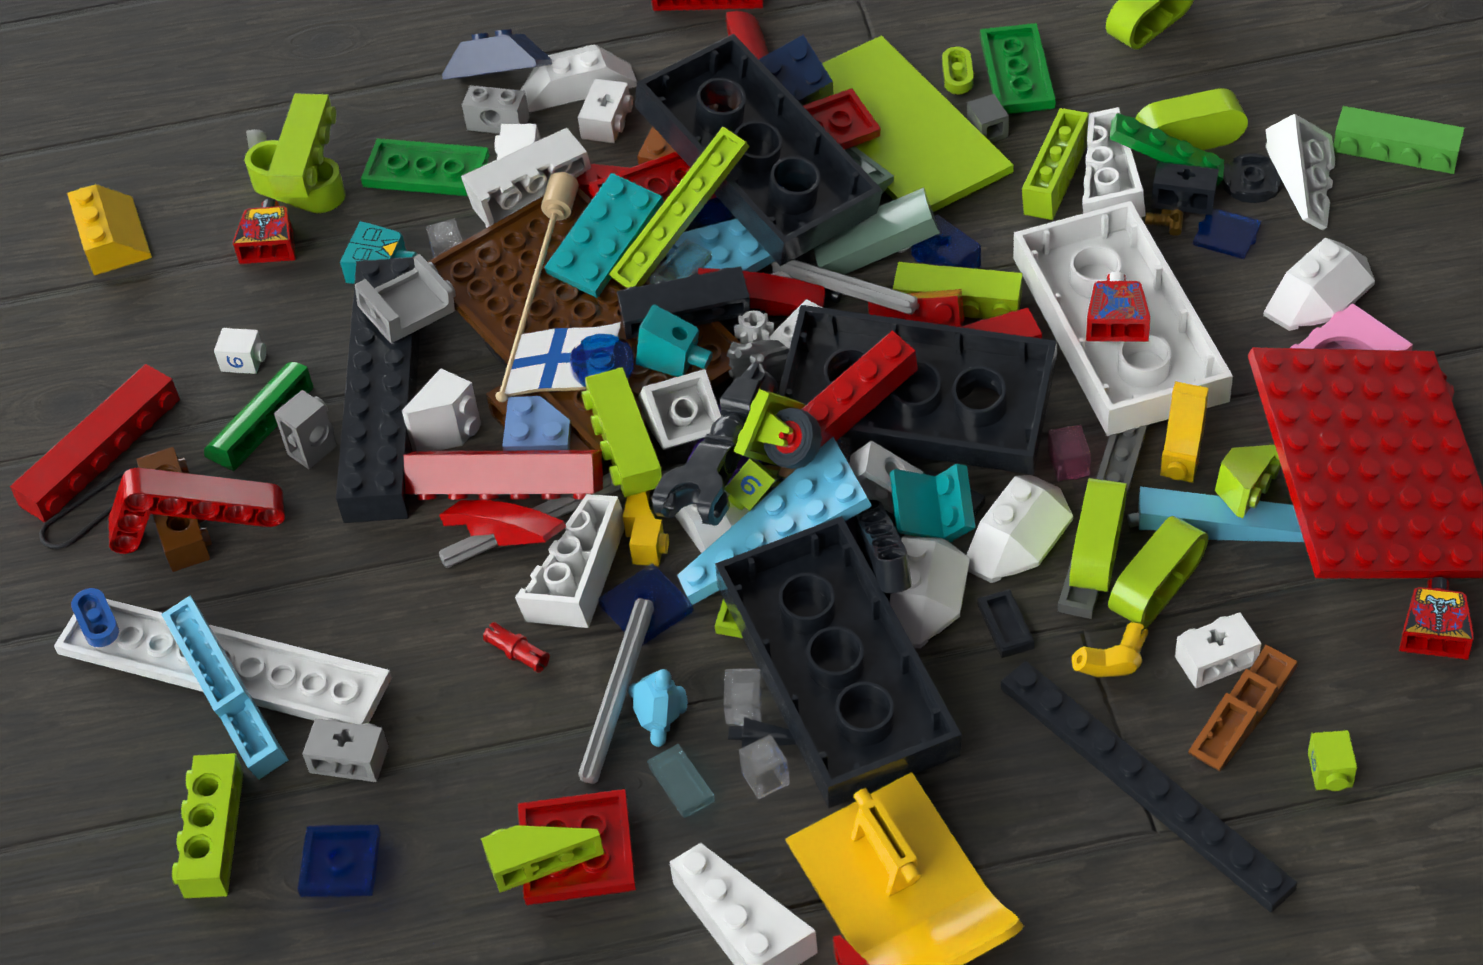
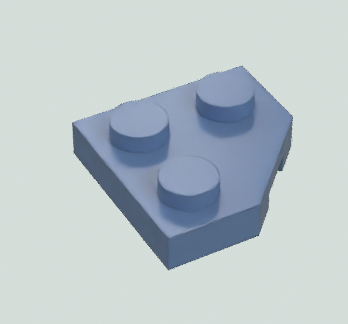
(535, 425)

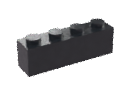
(695, 299)

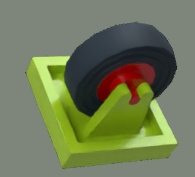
(779, 432)

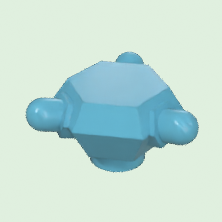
(657, 704)

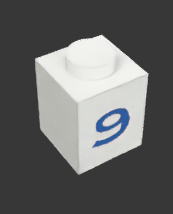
(239, 350)

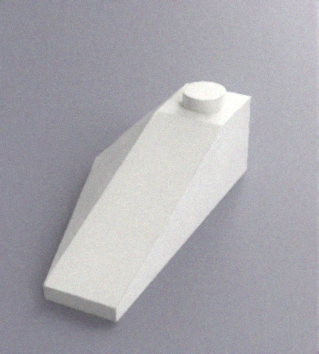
(1303, 160)

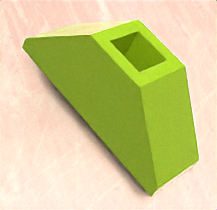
(1245, 476)

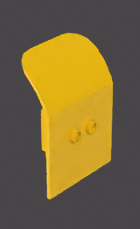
(901, 881)

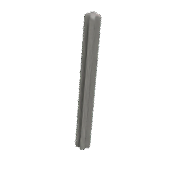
(849, 286)
(477, 544)
(616, 691)

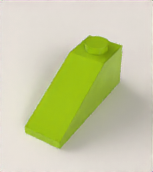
(536, 851)

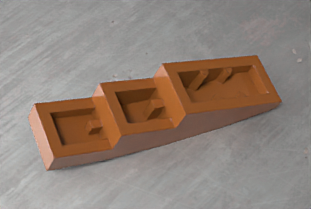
(1243, 708)

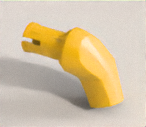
(1116, 660)

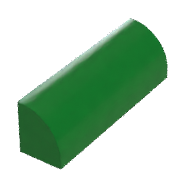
(257, 418)

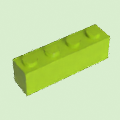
(301, 145)
(983, 291)
(622, 432)

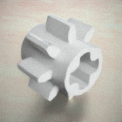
(753, 327)

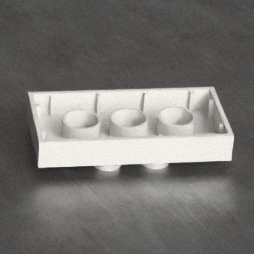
(1122, 380)

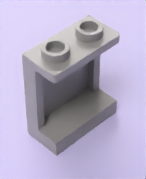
(407, 301)

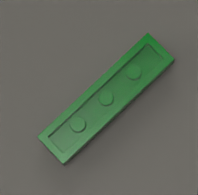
(1161, 146)

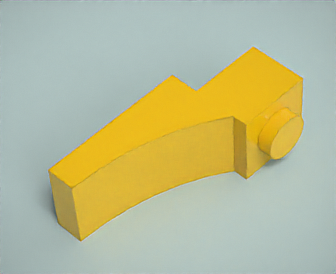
(1184, 432)
(646, 532)

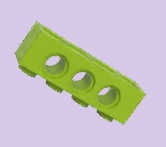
(1055, 164)
(211, 873)

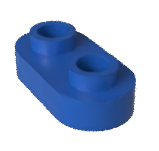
(95, 617)

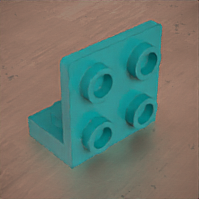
(933, 504)

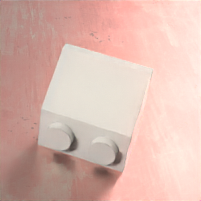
(680, 409)
(442, 413)

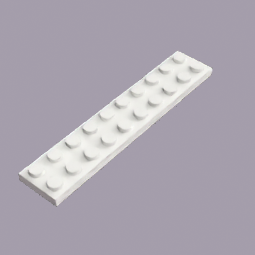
(272, 672)

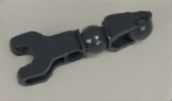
(714, 460)

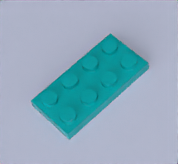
(603, 234)

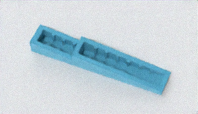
(1211, 514)
(224, 688)

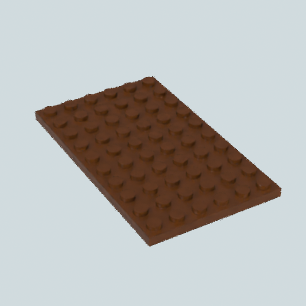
(493, 283)

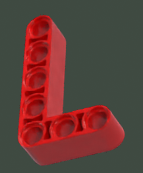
(188, 496)

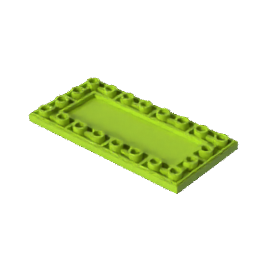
(921, 133)

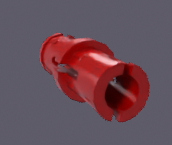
(516, 647)

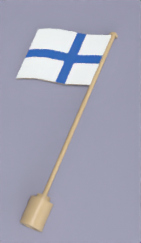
(543, 357)

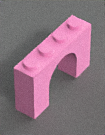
(1354, 330)

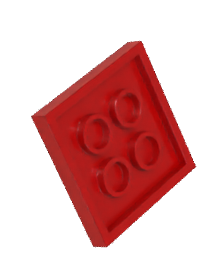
(600, 875)

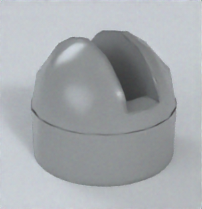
(255, 136)

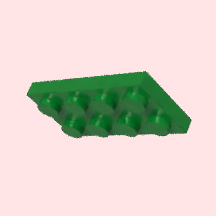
(1017, 68)
(422, 166)

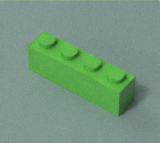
(1398, 139)

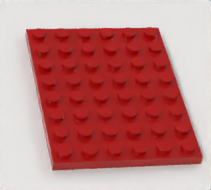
(1373, 461)

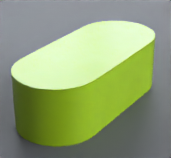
(1142, 20)
(1201, 118)
(323, 197)
(1098, 535)
(1158, 571)

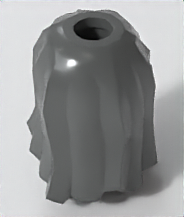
(770, 352)

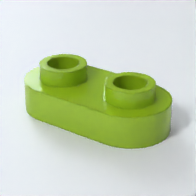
(957, 70)

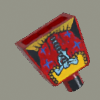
(265, 235)
(1438, 622)

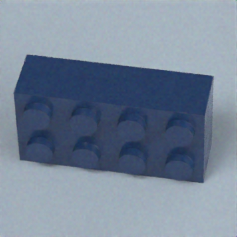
(799, 71)

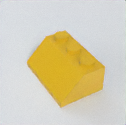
(108, 228)

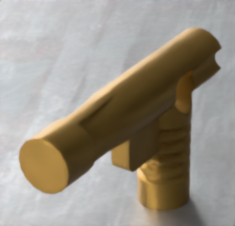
(1167, 218)

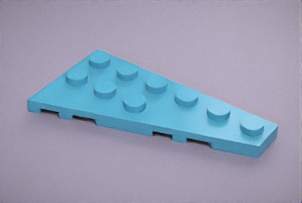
(730, 246)
(803, 500)

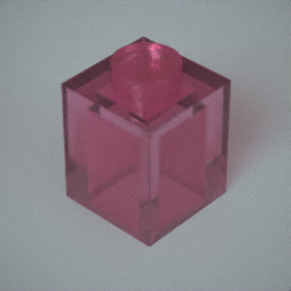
(1069, 452)

